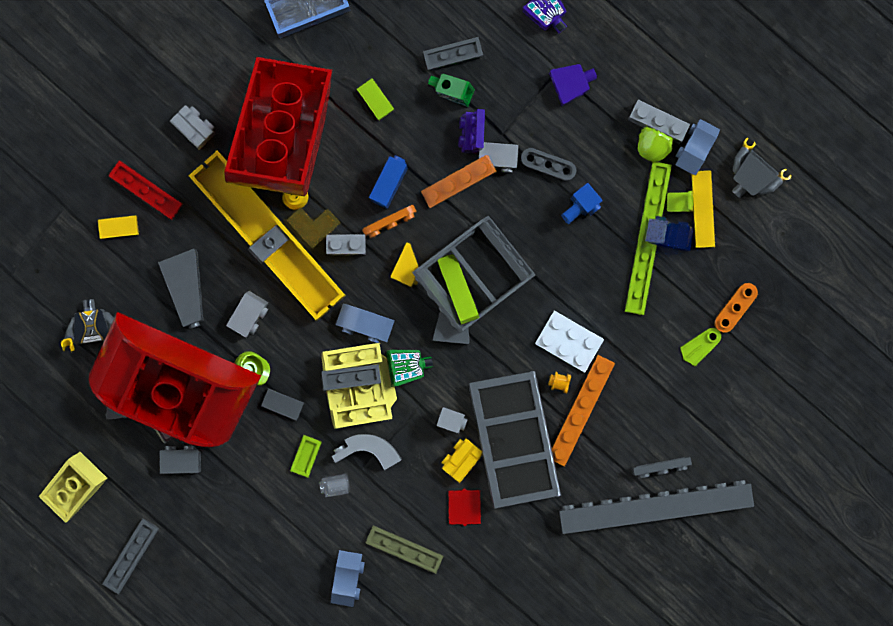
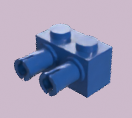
(585, 202)

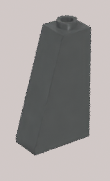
(184, 285)

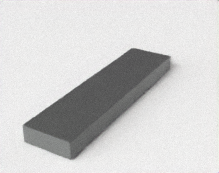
(130, 556)

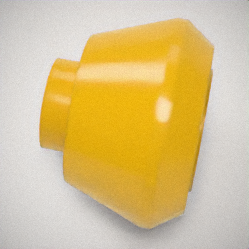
(293, 202)

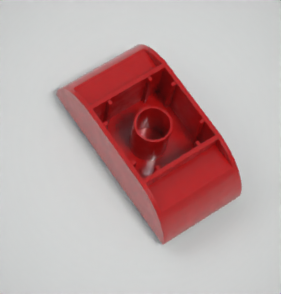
(170, 383)

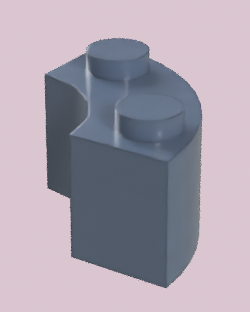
(697, 147)
(364, 322)
(346, 578)

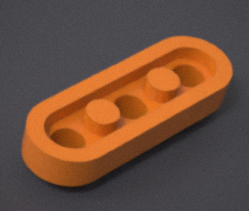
(390, 221)
(729, 313)

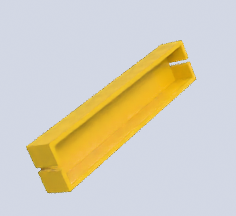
(252, 221)

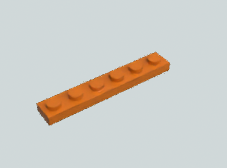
(581, 409)

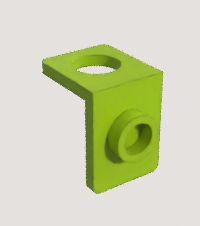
(680, 202)

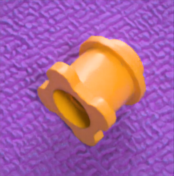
(559, 382)

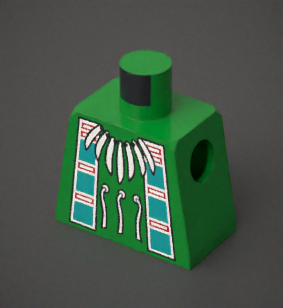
(458, 92)
(406, 366)

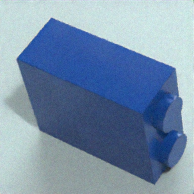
(388, 182)

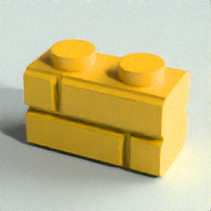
(462, 459)

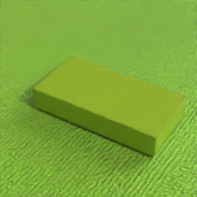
(375, 99)
(306, 456)

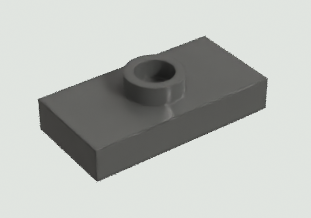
(268, 244)

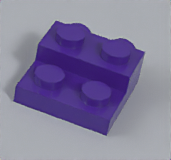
(472, 131)

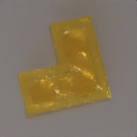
(313, 231)

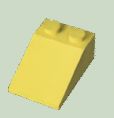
(72, 486)

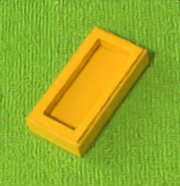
(118, 227)

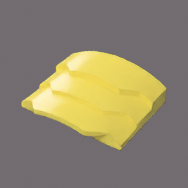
(361, 403)

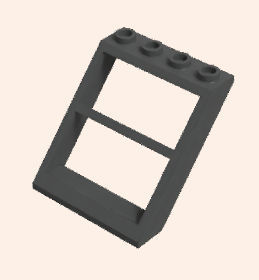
(504, 247)

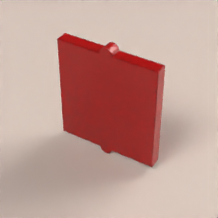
(464, 507)

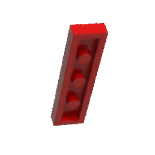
(145, 190)

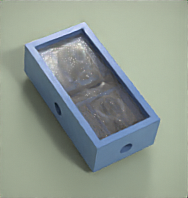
(296, 15)

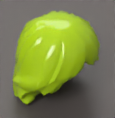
(654, 144)

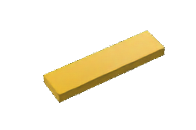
(703, 210)

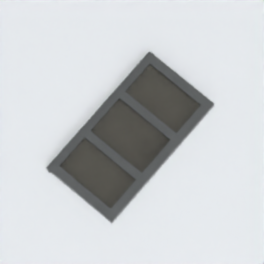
(514, 439)

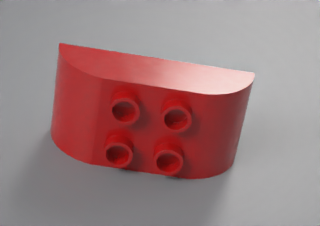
(279, 127)

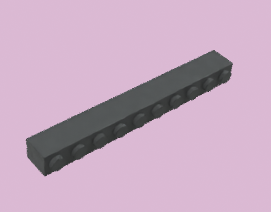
(655, 508)

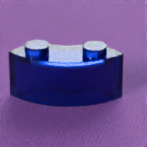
(669, 234)

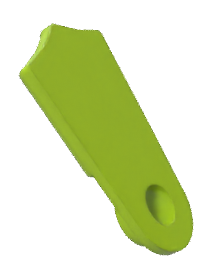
(700, 346)

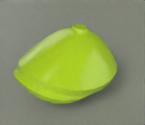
(254, 363)

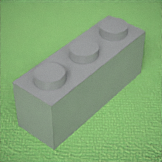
(649, 116)

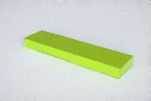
(458, 289)

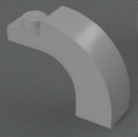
(366, 442)

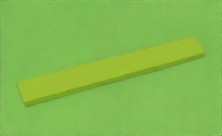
(646, 251)

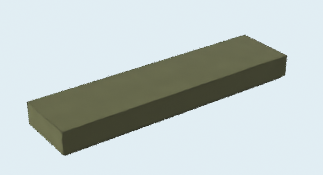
(404, 549)

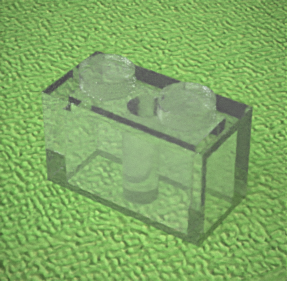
(335, 485)

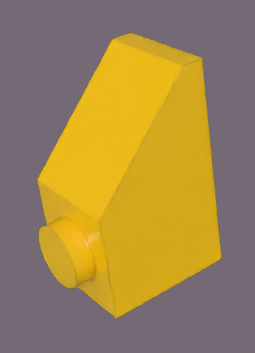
(405, 266)

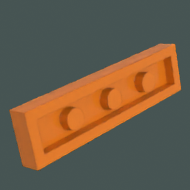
(458, 181)

